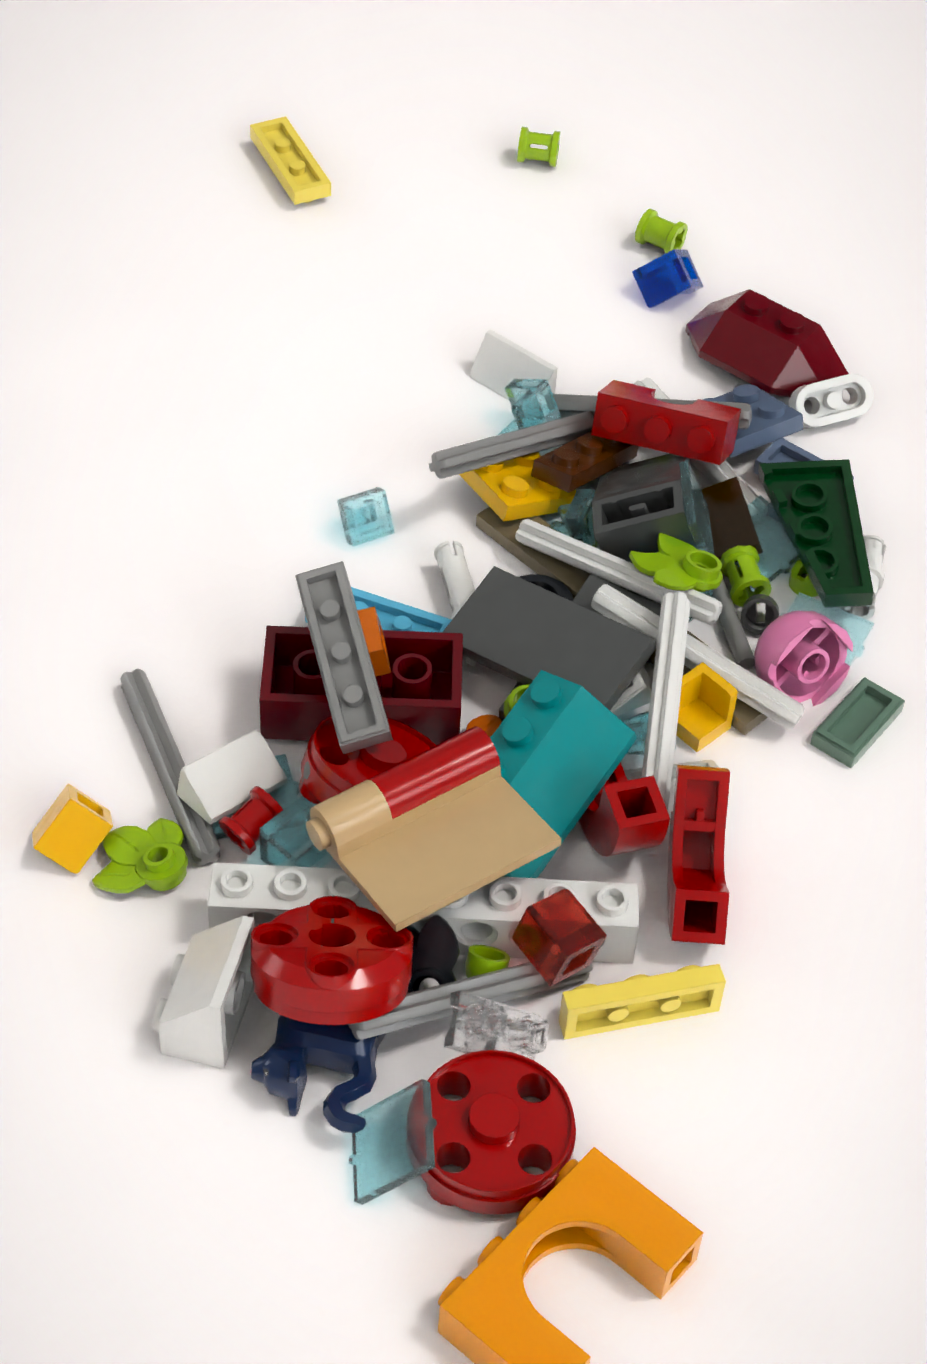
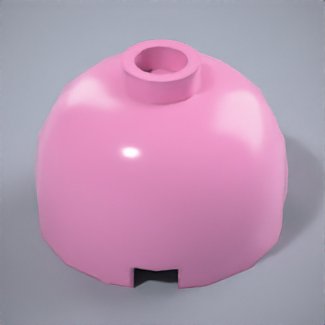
(803, 655)

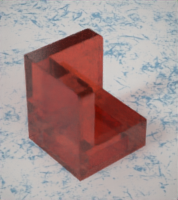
(558, 936)

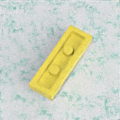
(290, 160)
(641, 1000)

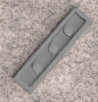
(343, 658)

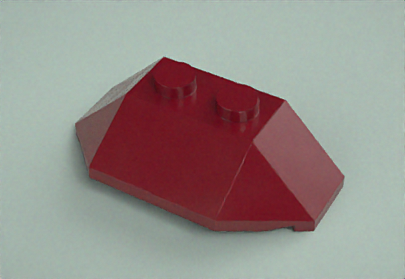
(764, 343)

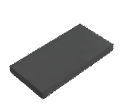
(531, 629)

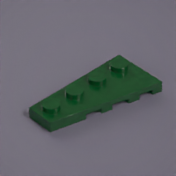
(824, 525)

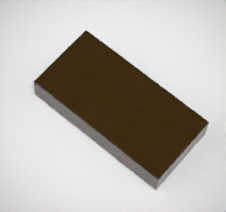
(730, 517)

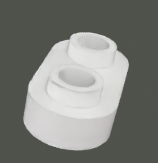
(828, 401)

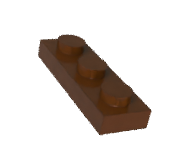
(581, 461)

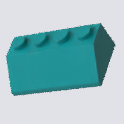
(559, 753)

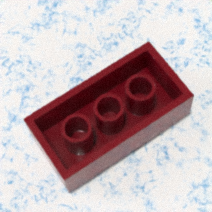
(418, 692)

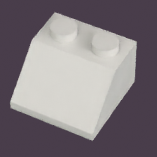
(207, 995)

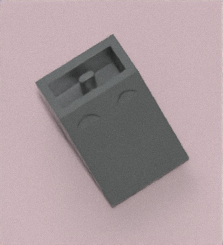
(638, 504)

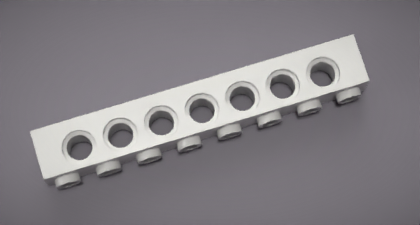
(477, 919)

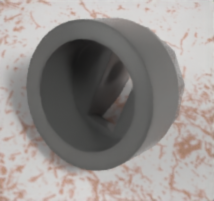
(749, 613)

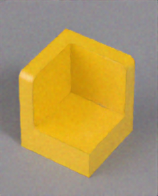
(704, 707)
(72, 829)

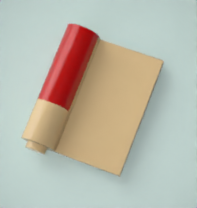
(431, 829)

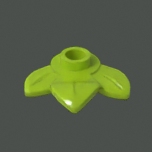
(679, 565)
(143, 858)

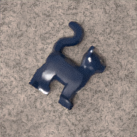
(328, 1046)

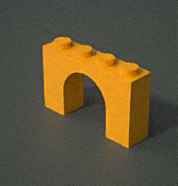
(589, 1209)

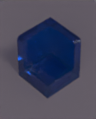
(667, 277)

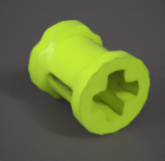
(549, 155)
(660, 231)
(744, 576)

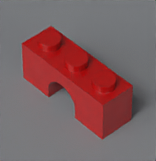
(692, 430)

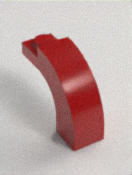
(625, 815)
(696, 856)

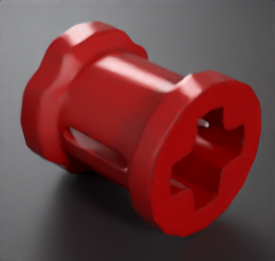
(245, 823)

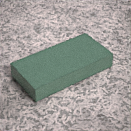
(857, 722)

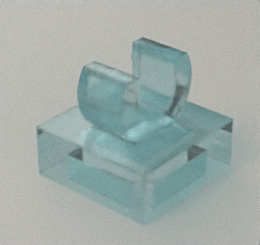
(365, 516)
(578, 518)

